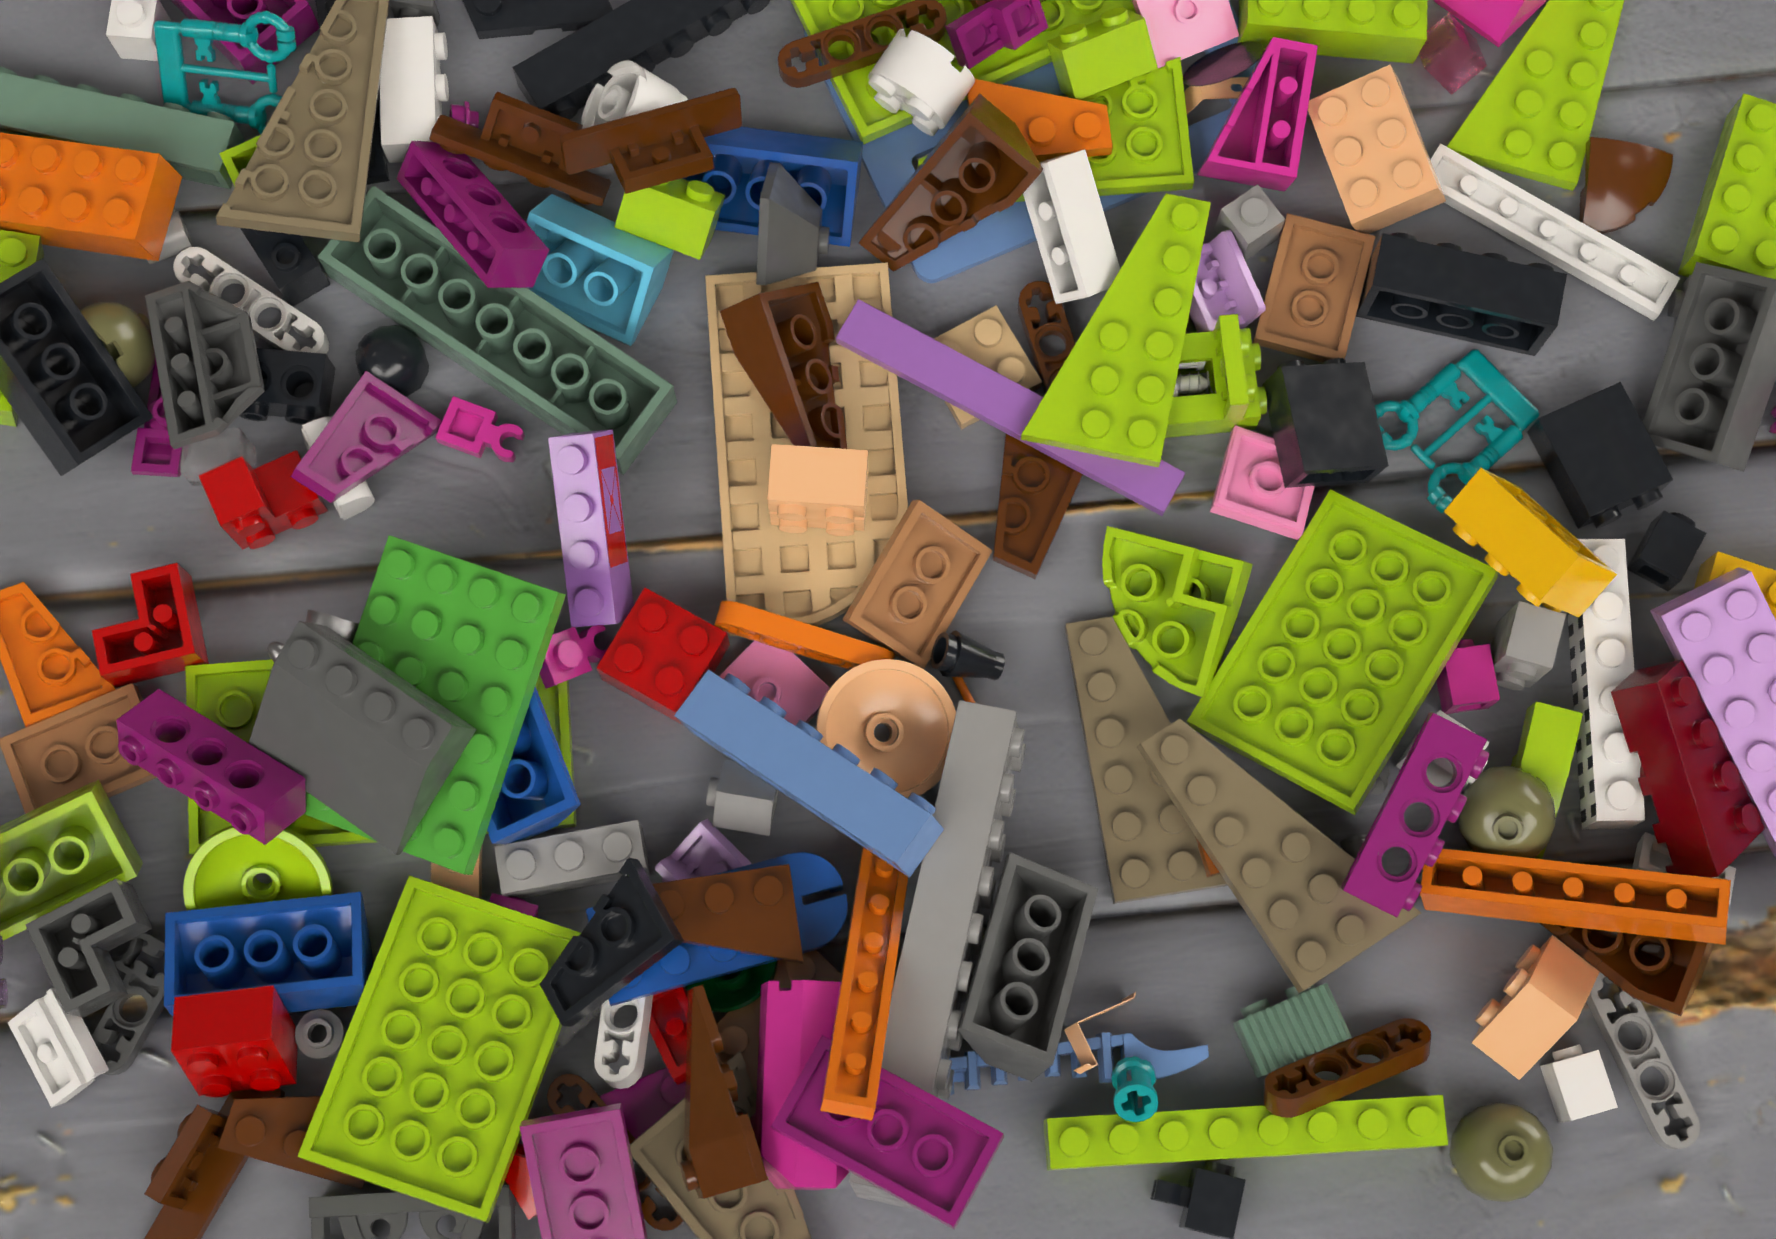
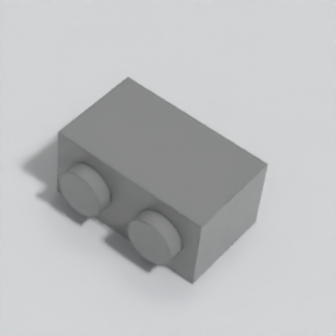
(1525, 645)

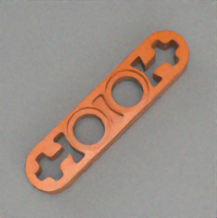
(797, 636)

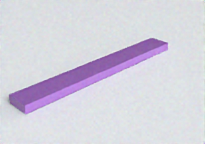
(992, 400)

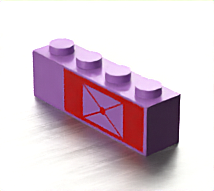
(591, 527)

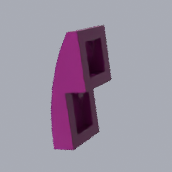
(994, 27)

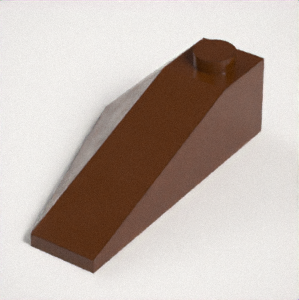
(967, 177)
(786, 354)
(1645, 967)
(716, 1138)

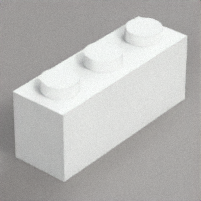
(411, 83)
(1071, 228)

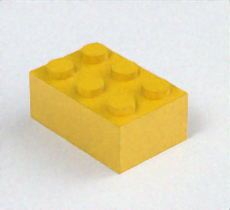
(1528, 544)

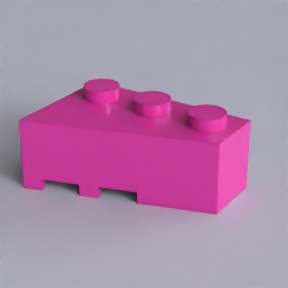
(1267, 121)

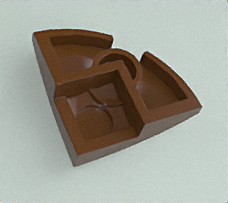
(1620, 182)

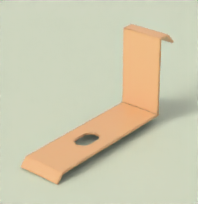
(1220, 90)
(1080, 1043)

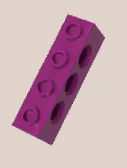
(473, 216)
(1435, 740)
(211, 766)

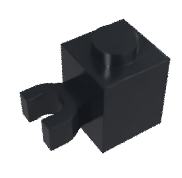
(1209, 1201)

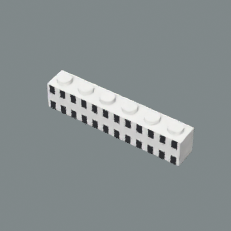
(1599, 662)

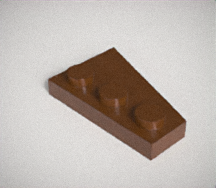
(1030, 506)
(737, 911)

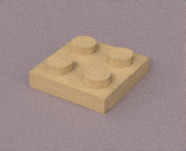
(994, 345)

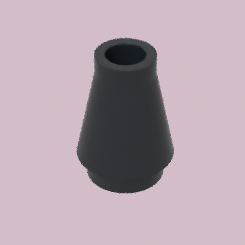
(964, 657)

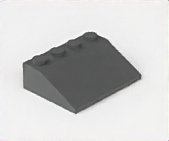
(357, 734)

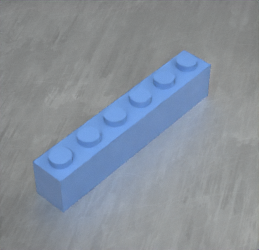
(810, 772)

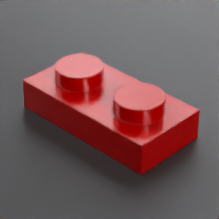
(669, 1030)

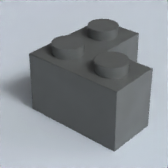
(77, 944)

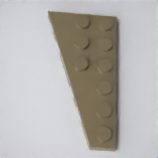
(318, 142)
(1142, 831)
(1269, 857)
(743, 1213)

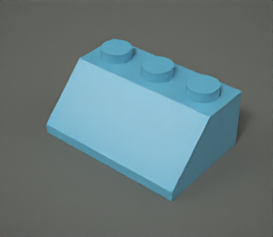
(597, 270)

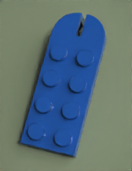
(691, 963)

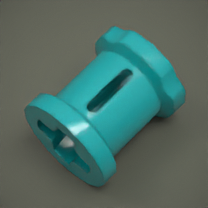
(1127, 1092)

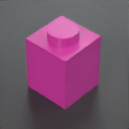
(1468, 679)

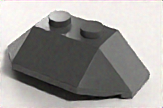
(202, 361)

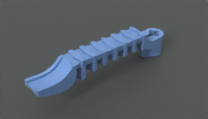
(1164, 1062)

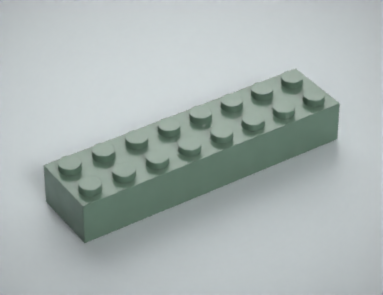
(498, 333)

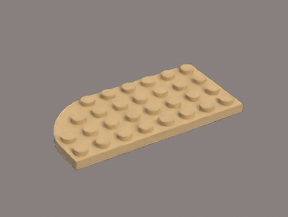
(809, 572)

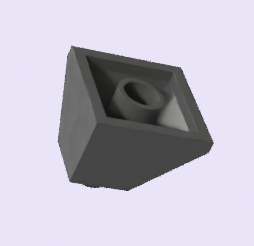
(788, 229)

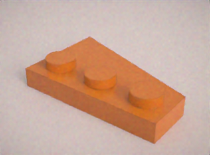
(1050, 122)
(42, 660)

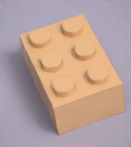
(1375, 151)

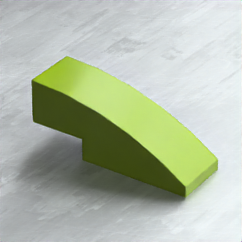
(1548, 747)

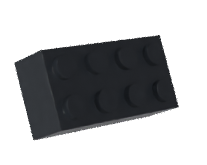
(1461, 294)
(61, 372)

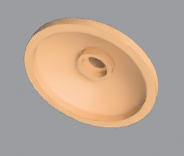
(907, 703)

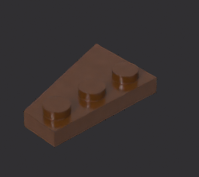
(274, 1133)

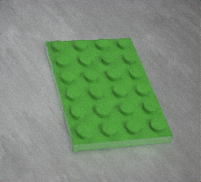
(475, 649)

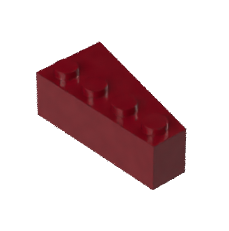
(1686, 771)

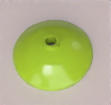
(227, 867)

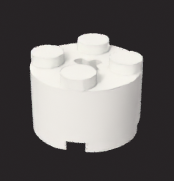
(920, 79)
(627, 94)

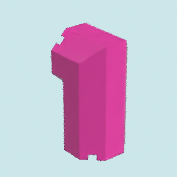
(788, 1033)

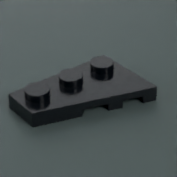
(523, 17)
(614, 948)

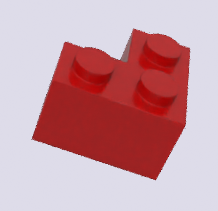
(260, 501)
(163, 636)

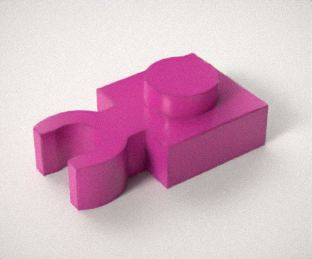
(473, 428)
(570, 655)

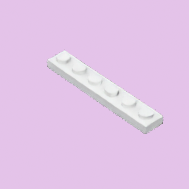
(1553, 234)

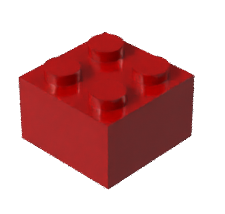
(662, 653)
(234, 1041)

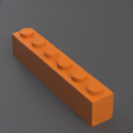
(1578, 895)

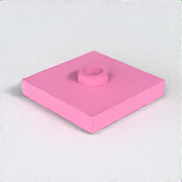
(1186, 26)
(1254, 489)
(781, 679)

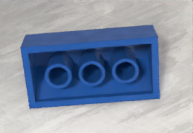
(820, 165)
(537, 783)
(305, 947)

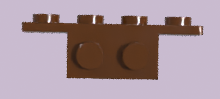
(523, 142)
(655, 143)
(196, 1172)

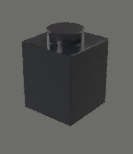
(1666, 550)

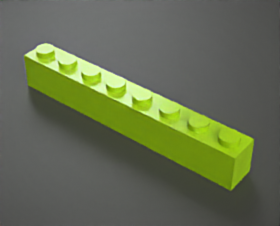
(1245, 1133)

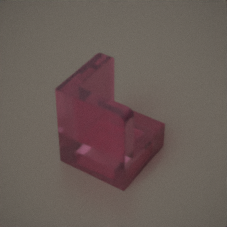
(1451, 54)

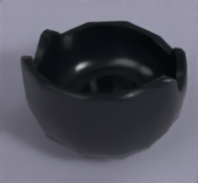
(393, 357)

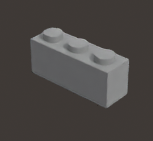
(569, 859)

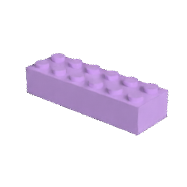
(1730, 653)

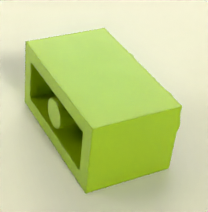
(1102, 53)
(673, 215)

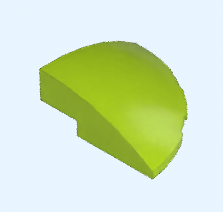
(1174, 604)

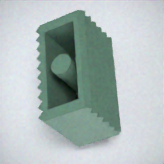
(1291, 1028)

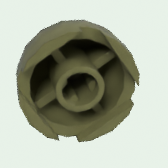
(125, 337)
(1507, 813)
(1501, 1152)

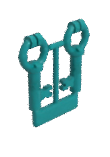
(173, 69)
(1496, 389)

